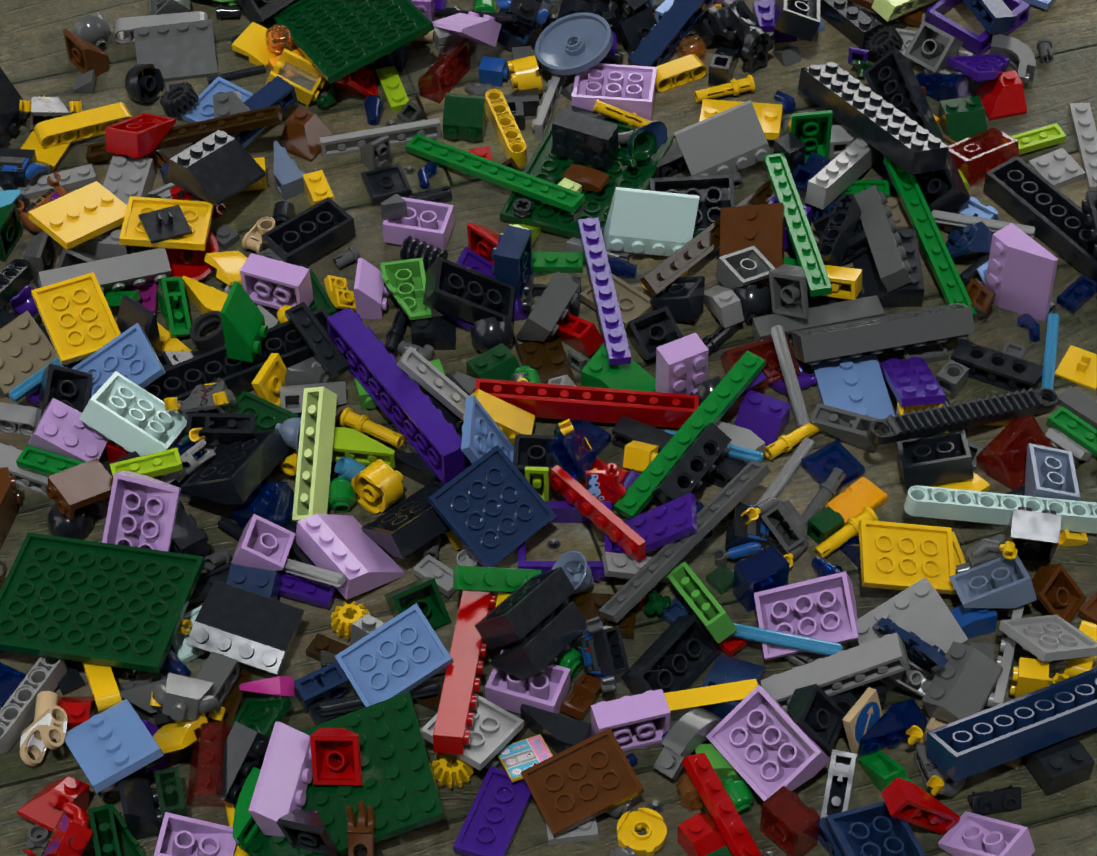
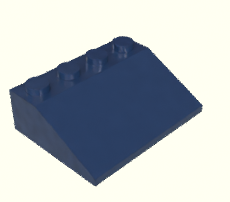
(873, 832)

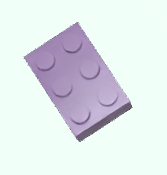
(424, 220)
(276, 282)
(681, 365)
(66, 434)
(542, 692)
(633, 719)

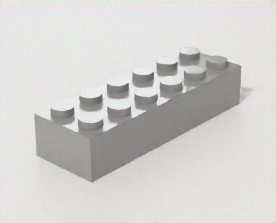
(124, 179)

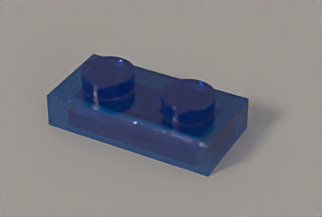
(1077, 293)

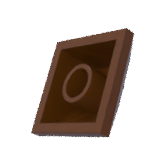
(85, 55)
(303, 134)
(1058, 591)

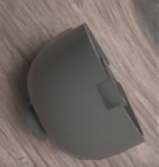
(93, 29)

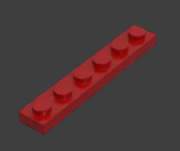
(598, 513)
(720, 805)

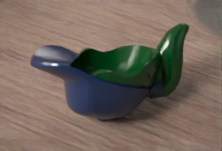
(644, 143)

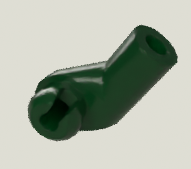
(331, 98)

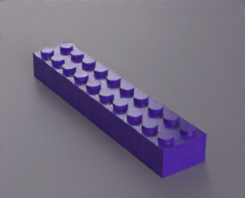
(398, 396)

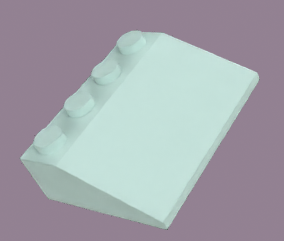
(650, 221)
(133, 417)

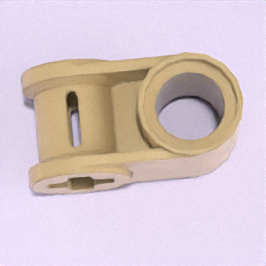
(253, 239)

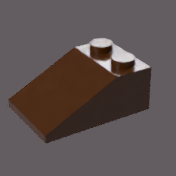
(8, 502)

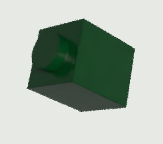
(824, 524)

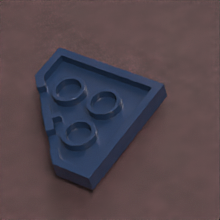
(917, 650)

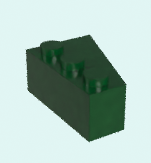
(111, 833)

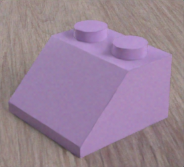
(370, 291)
(263, 545)

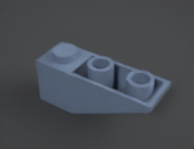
(286, 173)

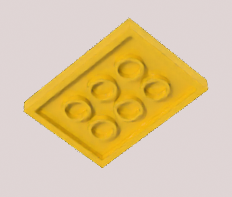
(768, 114)
(196, 213)
(80, 215)
(76, 317)
(904, 553)

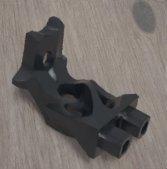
(730, 23)

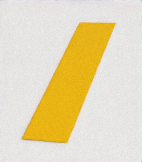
(710, 694)

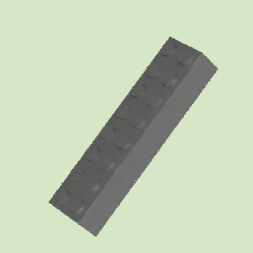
(883, 332)

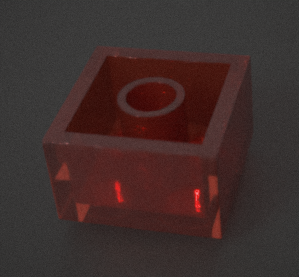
(789, 823)

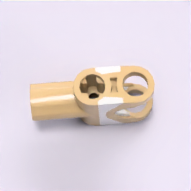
(48, 724)

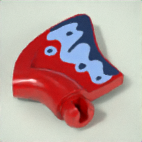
(605, 483)

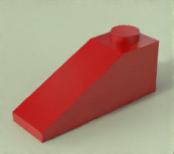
(579, 334)
(914, 805)

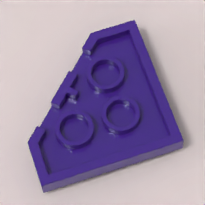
(979, 66)

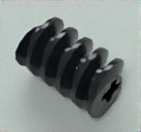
(415, 249)

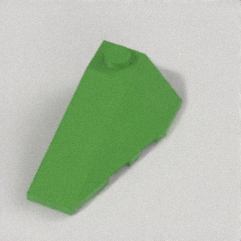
(407, 284)

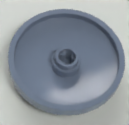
(573, 43)

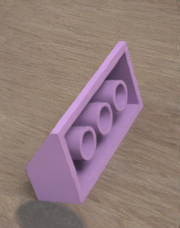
(282, 778)

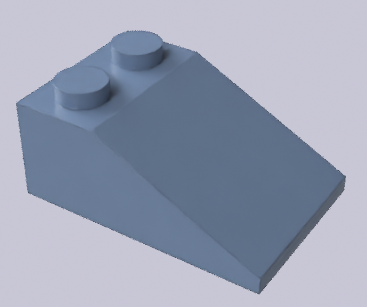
(1050, 473)
(994, 585)

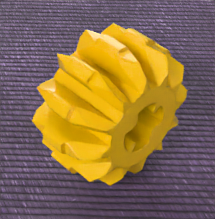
(345, 616)
(451, 770)

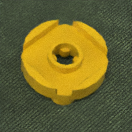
(642, 844)

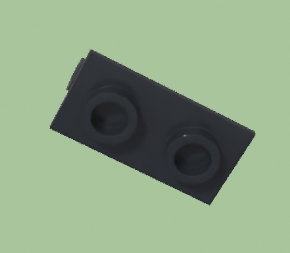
(996, 801)

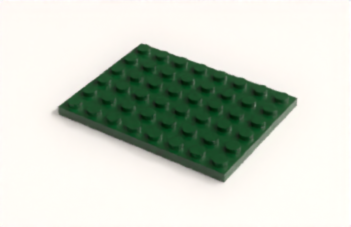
(351, 33)
(597, 203)
(95, 601)
(394, 780)

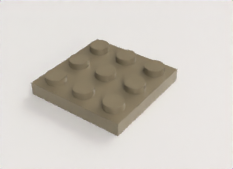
(22, 351)

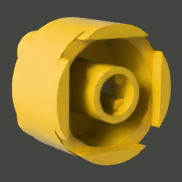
(525, 74)
(378, 486)

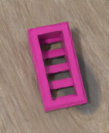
(271, 686)

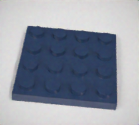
(491, 508)

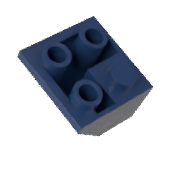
(969, 242)

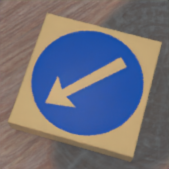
(862, 718)

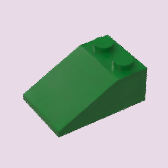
(813, 131)
(242, 325)
(624, 376)

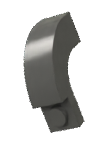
(1019, 55)
(683, 739)

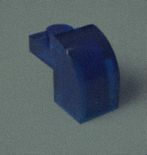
(804, 173)

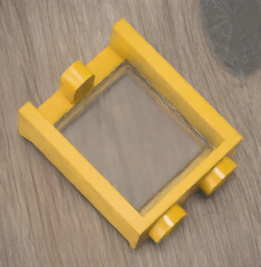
(300, 74)

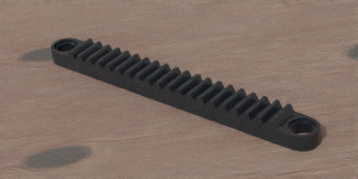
(961, 415)

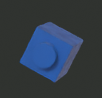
(493, 71)

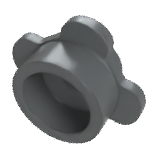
(33, 834)

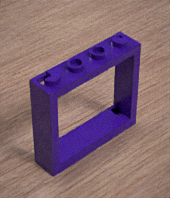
(973, 43)
(567, 514)

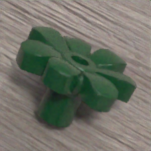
(861, 67)
(656, 603)

